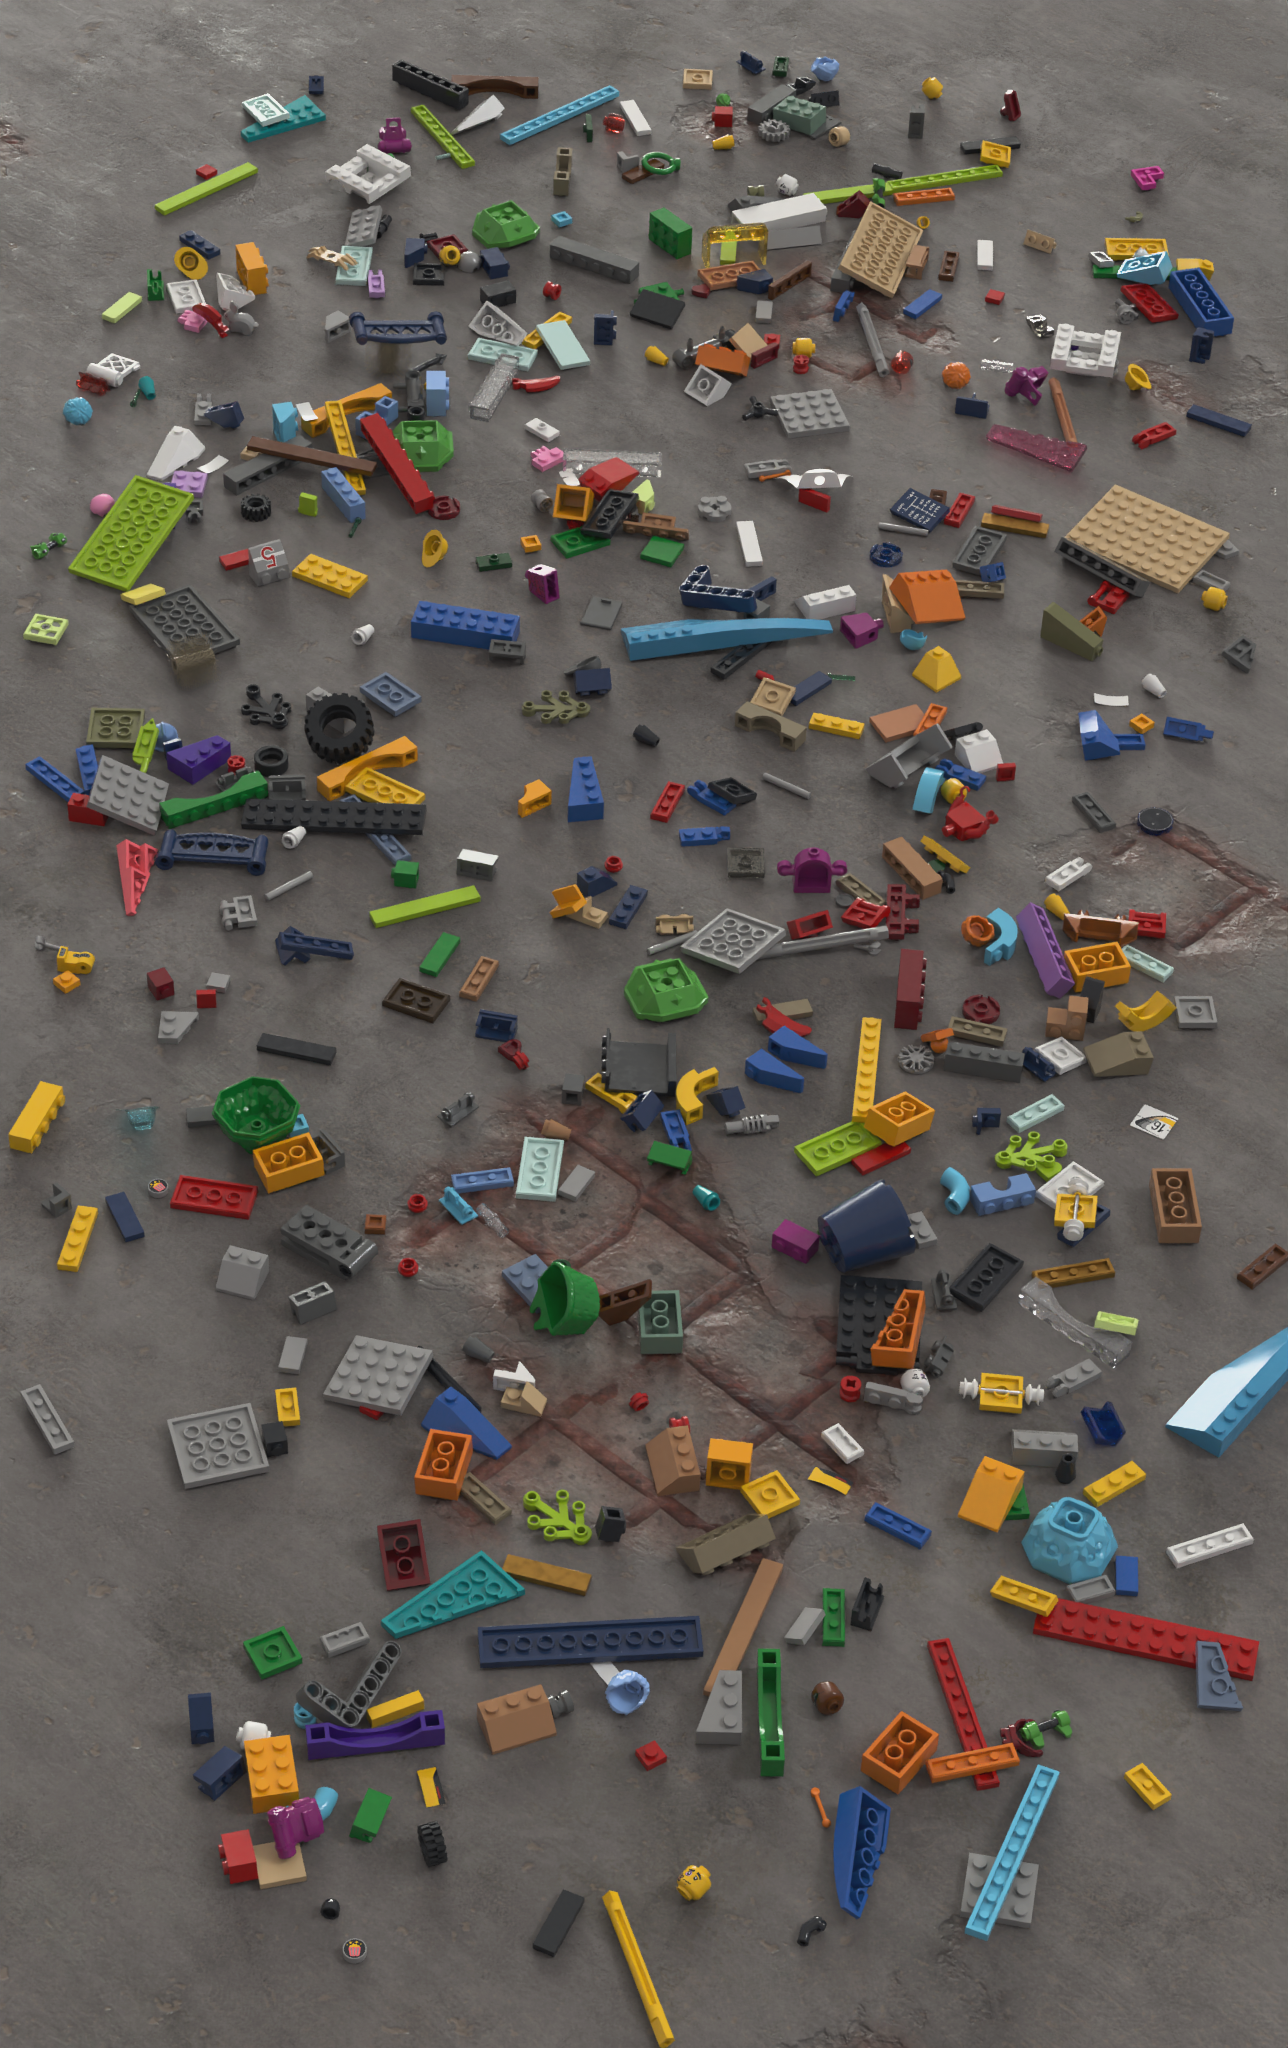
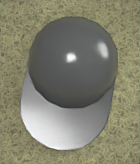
(587, 664)

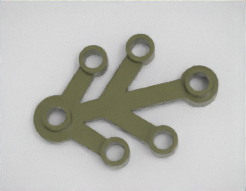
(557, 708)

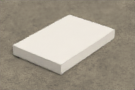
(184, 295)
(1060, 1183)

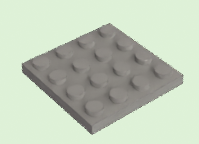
(809, 413)
(127, 795)
(733, 940)
(378, 1375)
(217, 1445)

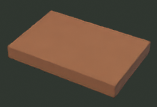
(897, 723)

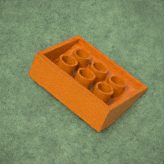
(929, 596)

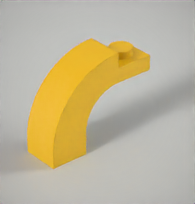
(1147, 1015)
(688, 1088)

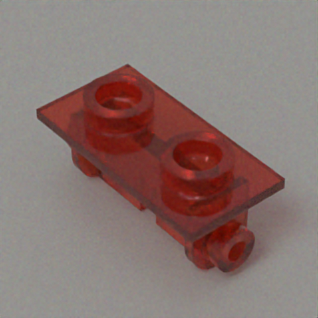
(98, 385)

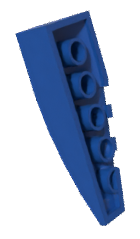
(858, 1843)

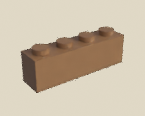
(912, 868)

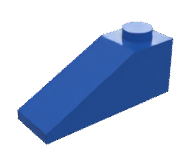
(772, 1072)

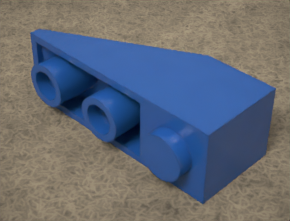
(796, 1049)

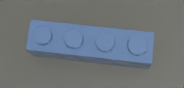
(343, 494)

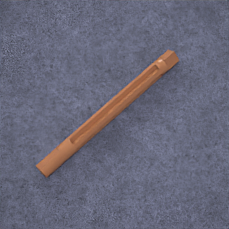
(1062, 410)

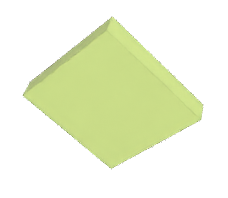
(1116, 1323)

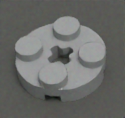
(708, 504)

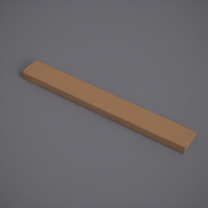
(746, 1620)

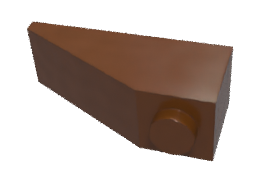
(624, 1302)

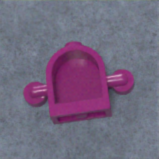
(812, 871)

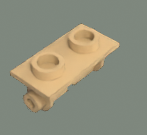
(1039, 241)
(666, 923)

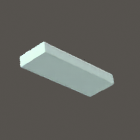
(1147, 964)
(1035, 1113)

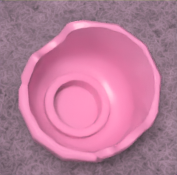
(101, 504)

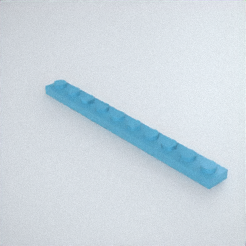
(559, 115)
(1012, 1853)

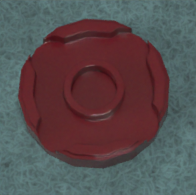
(445, 508)
(981, 1009)

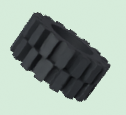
(256, 507)
(432, 1843)

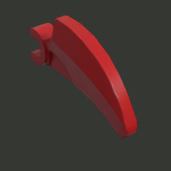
(212, 317)
(536, 384)
(776, 1020)

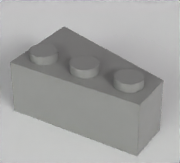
(723, 1712)

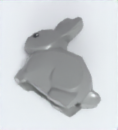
(238, 321)

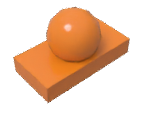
(938, 1039)

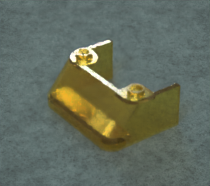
(736, 232)

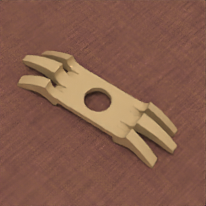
(338, 260)

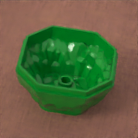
(256, 1112)

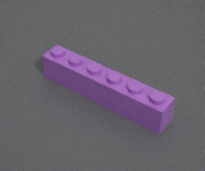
(1045, 950)

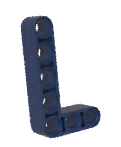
(698, 593)

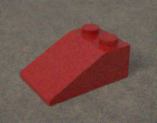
(608, 475)

